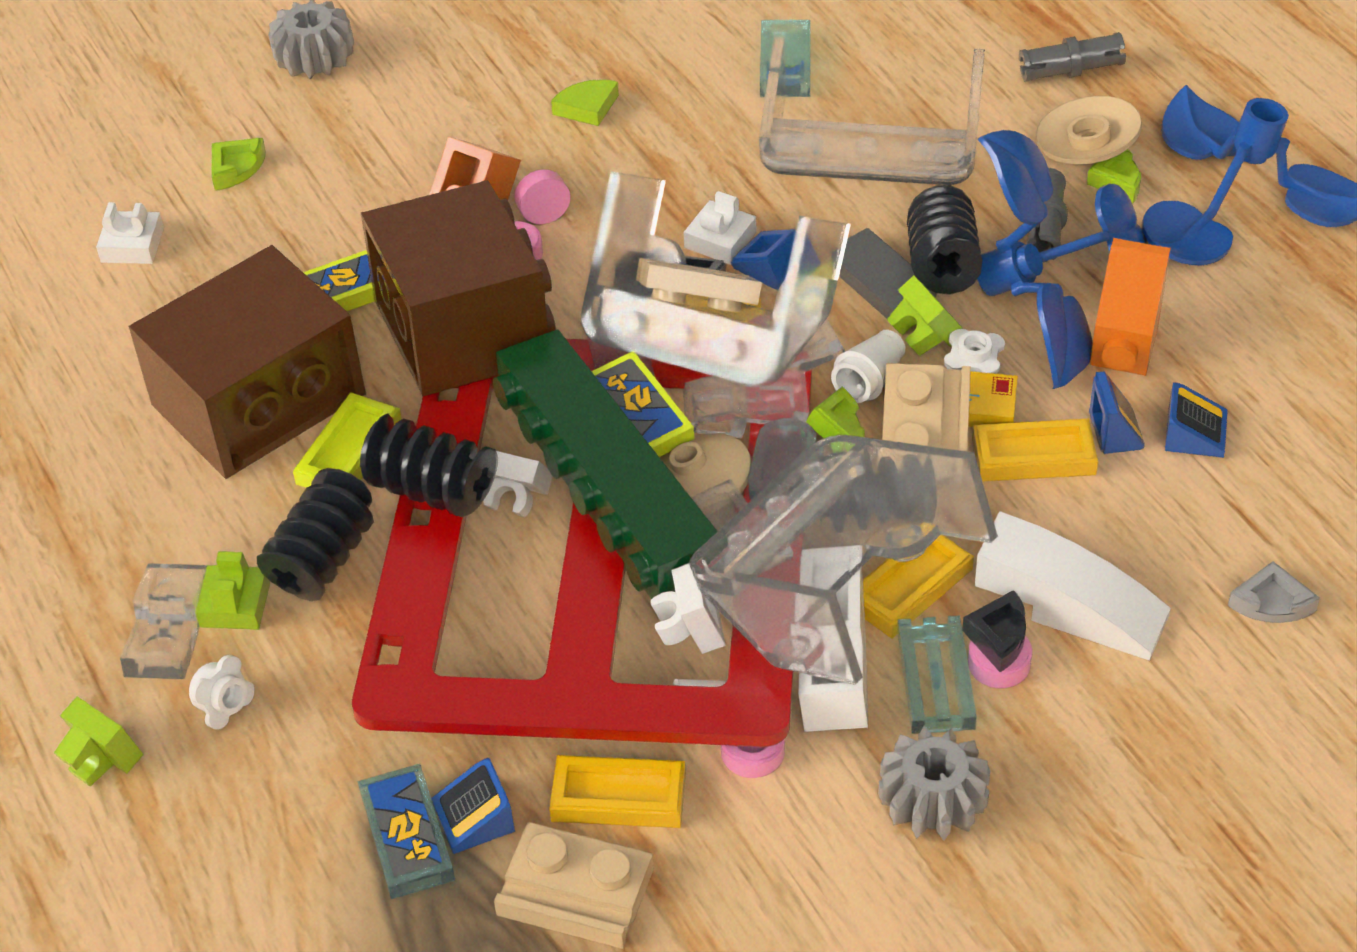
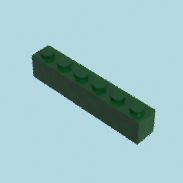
(602, 459)

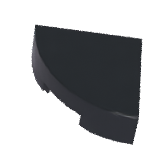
(998, 629)

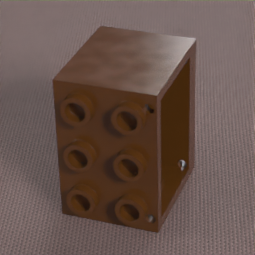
(455, 283)
(248, 360)

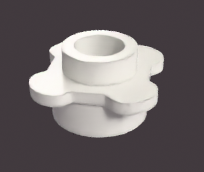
(974, 350)
(220, 690)

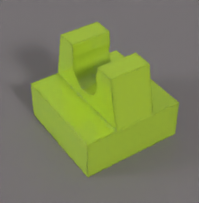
(926, 312)
(232, 594)
(94, 743)

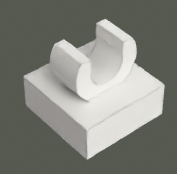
(720, 229)
(129, 235)
(520, 476)
(687, 614)

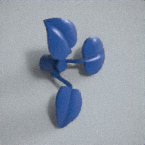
(1203, 131)
(1014, 265)

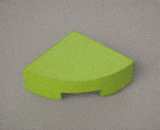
(586, 101)
(236, 161)
(1119, 171)
(836, 416)

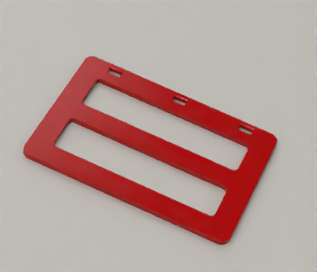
(577, 690)

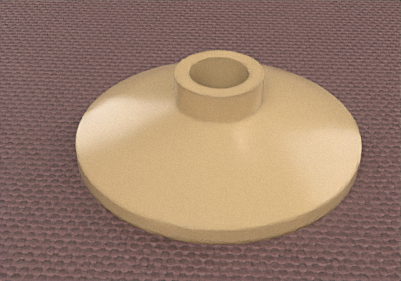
(1089, 130)
(709, 462)

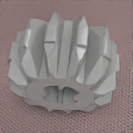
(311, 38)
(934, 783)

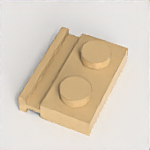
(674, 281)
(927, 405)
(574, 884)

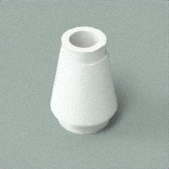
(864, 365)

